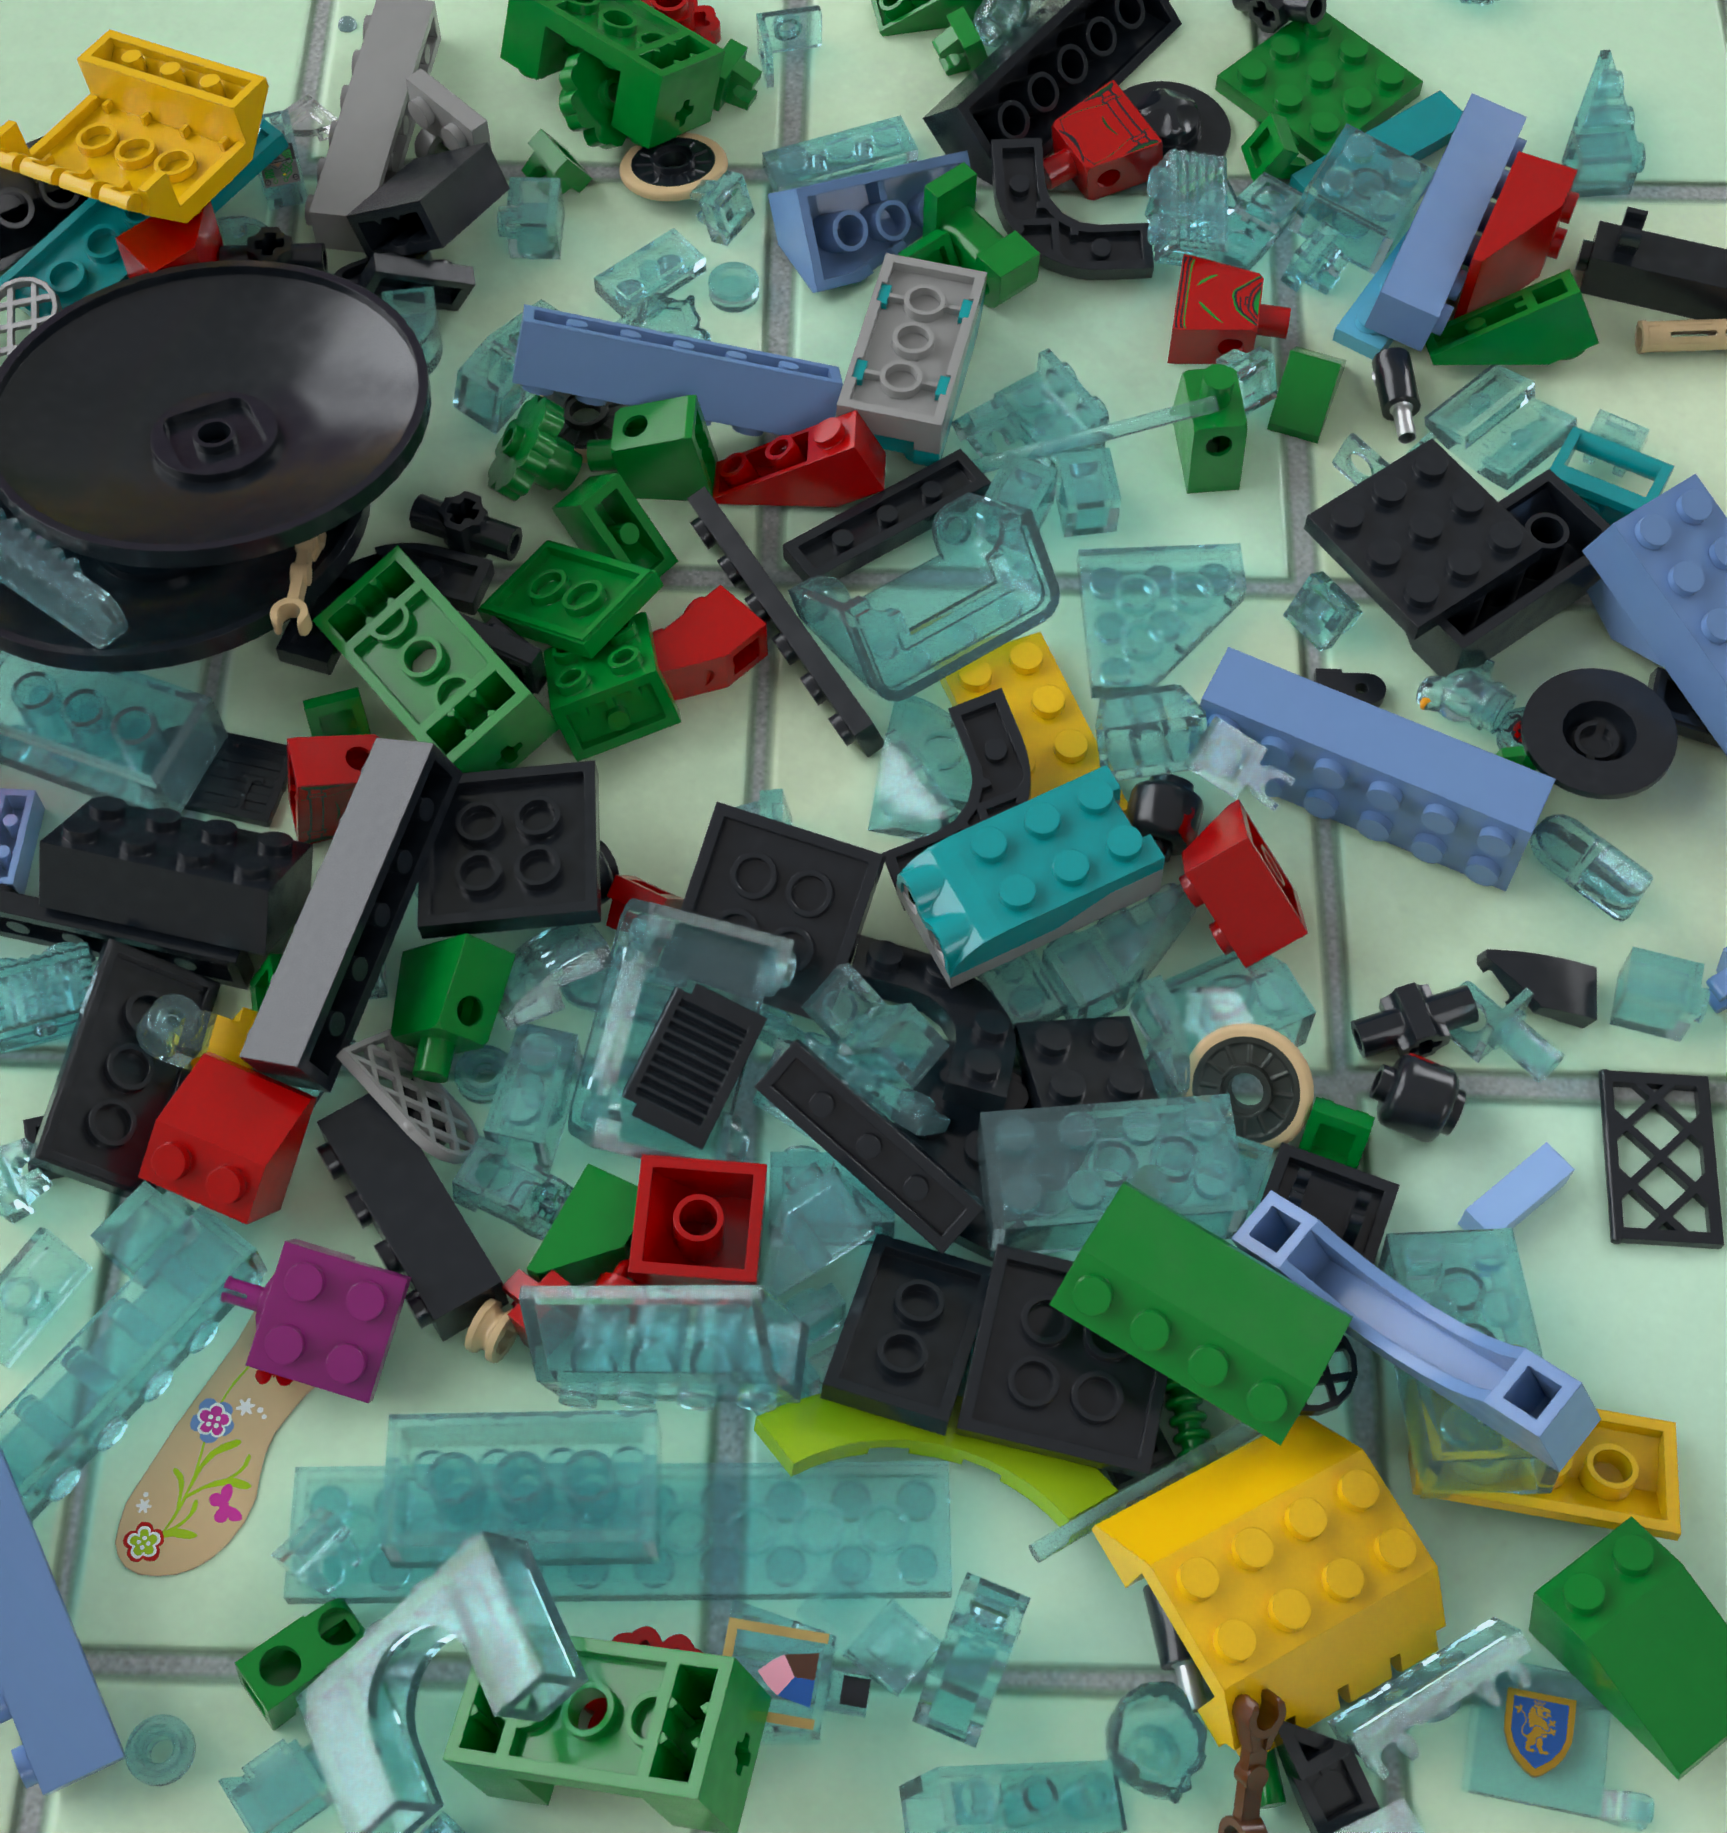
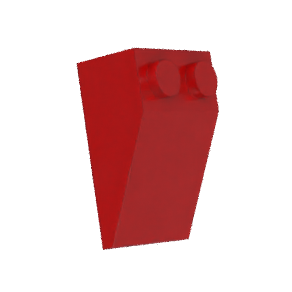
(1520, 231)

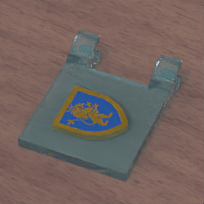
(1547, 1750)

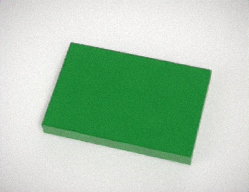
(571, 598)

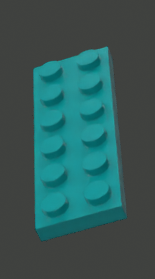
(83, 249)

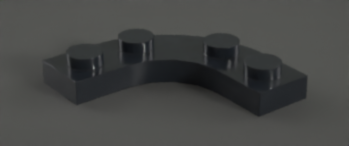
(1063, 243)
(455, 574)
(997, 768)
(969, 1015)

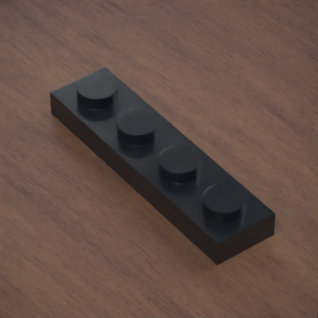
(883, 519)
(869, 1146)

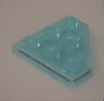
(1152, 608)

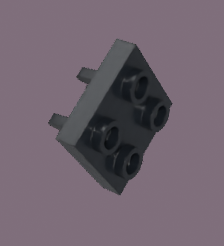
(1339, 1196)

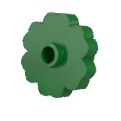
(590, 99)
(534, 452)

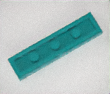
(1414, 131)

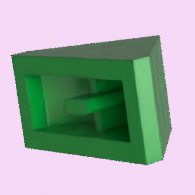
(1306, 394)

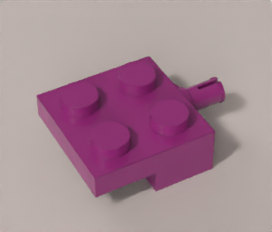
(323, 1319)

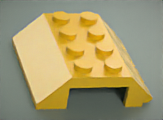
(152, 132)
(1284, 1574)

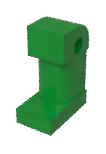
(1008, 260)

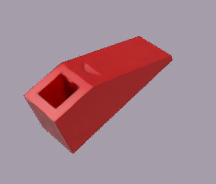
(811, 467)
(710, 644)

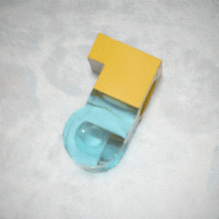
(181, 1032)

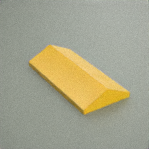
(1615, 1474)

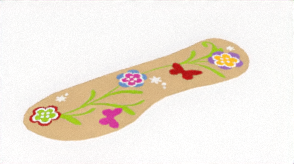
(207, 1468)

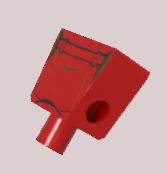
(1102, 145)
(322, 781)

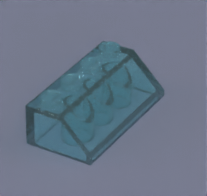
(665, 1345)

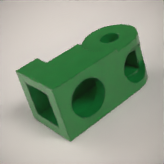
(296, 1658)

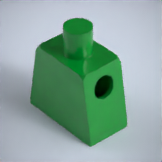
(659, 449)
(1201, 468)
(448, 1000)

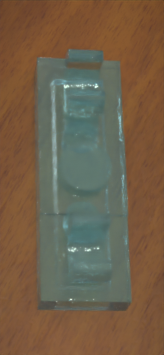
(1433, 1692)

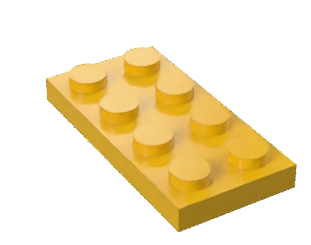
(1042, 704)

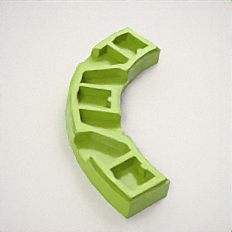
(825, 1431)

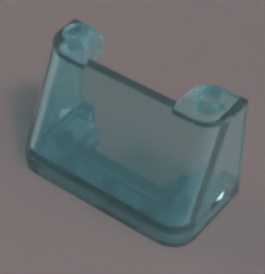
(945, 613)
(651, 955)

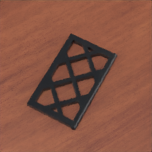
(1698, 1132)

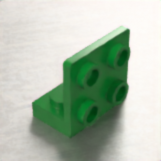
(613, 694)

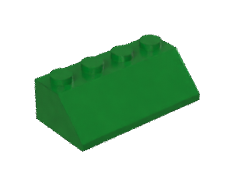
(1202, 1312)

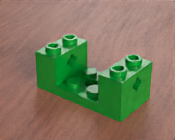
(664, 67)
(468, 696)
(674, 1733)

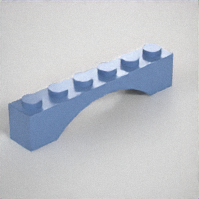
(1484, 1376)

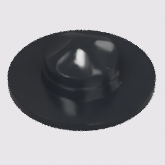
(1182, 117)
(1599, 733)

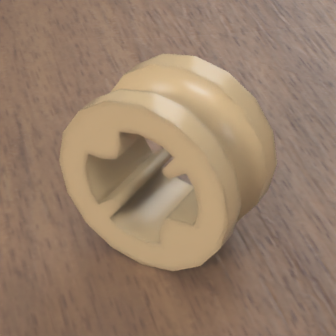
(491, 1331)

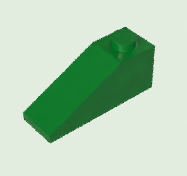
(1524, 328)

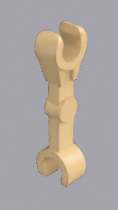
(300, 578)

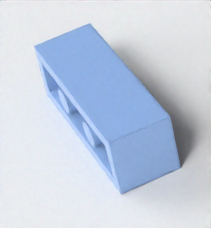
(19, 830)
(1519, 1192)

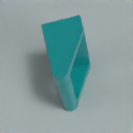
(1606, 498)

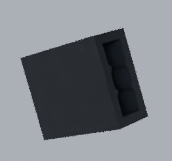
(429, 201)

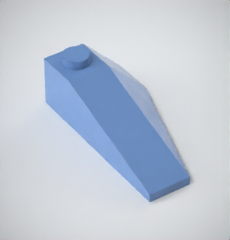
(847, 224)

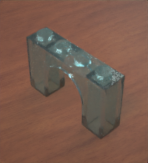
(366, 1699)

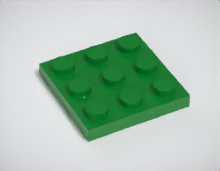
(1319, 82)

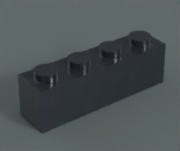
(413, 1215)

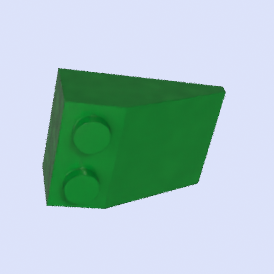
(1641, 1643)

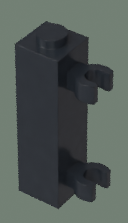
(1654, 269)

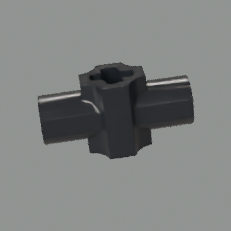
(1273, 14)
(275, 246)
(466, 526)
(1414, 1020)

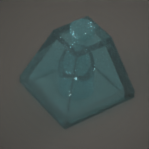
(1229, 994)

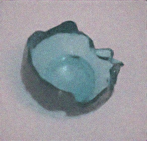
(1156, 1741)

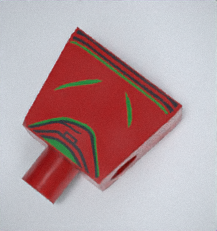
(1220, 312)

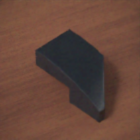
(1560, 986)
(1324, 1779)

